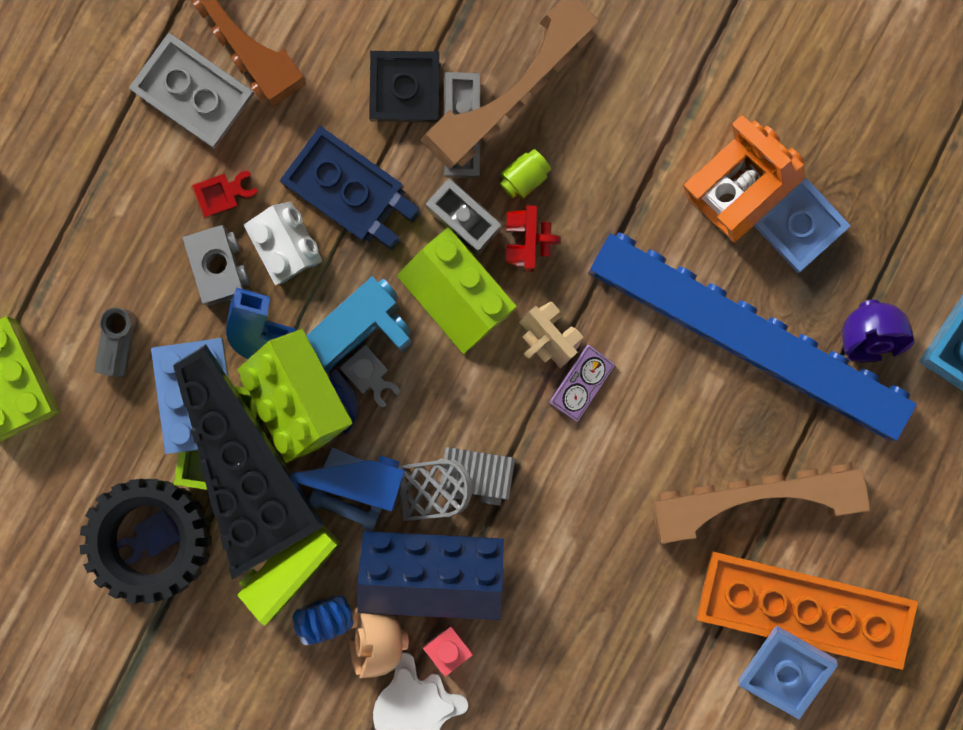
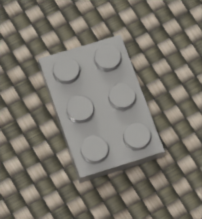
(191, 90)

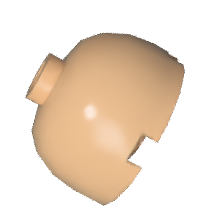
(376, 643)

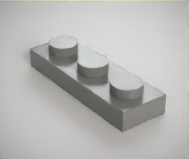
(462, 96)

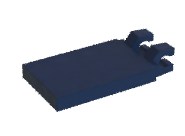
(348, 188)

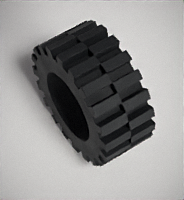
(102, 537)

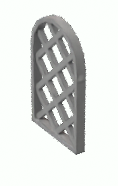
(405, 496)

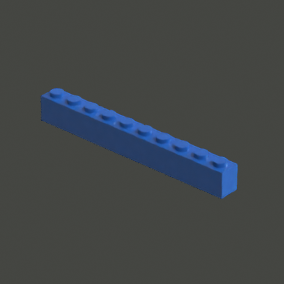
(753, 338)

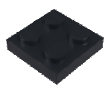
(404, 86)

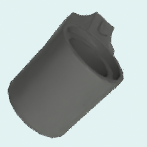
(113, 346)

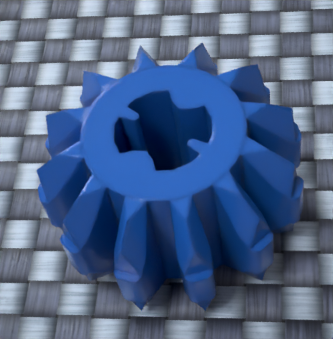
(322, 620)

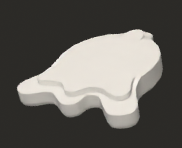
(415, 702)

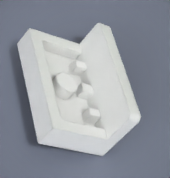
(283, 242)

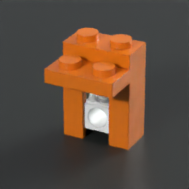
(727, 173)

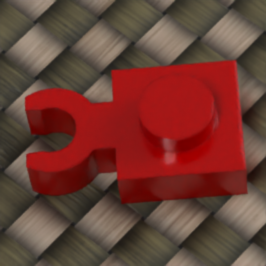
(219, 196)

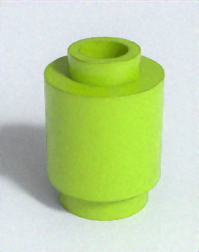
(524, 174)

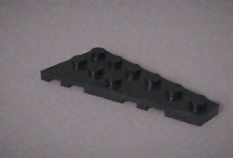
(245, 478)

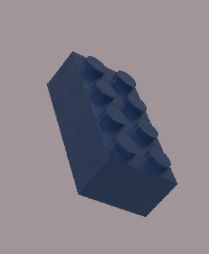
(430, 575)

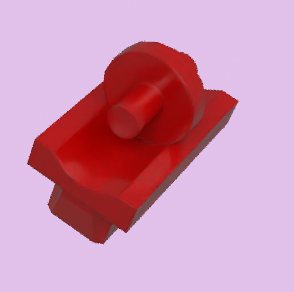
(525, 222)

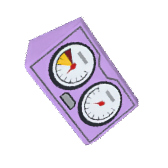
(582, 383)

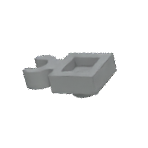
(367, 372)

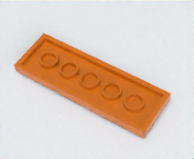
(813, 608)

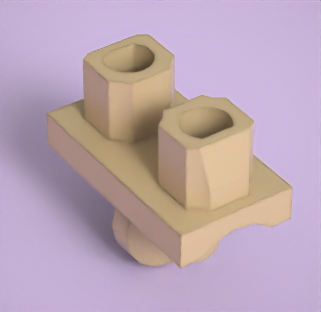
(546, 338)

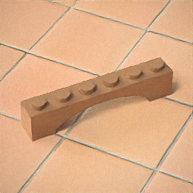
(456, 134)
(839, 491)

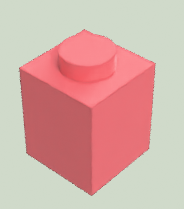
(448, 650)

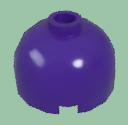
(876, 330)

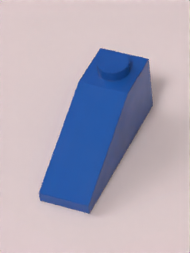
(361, 481)

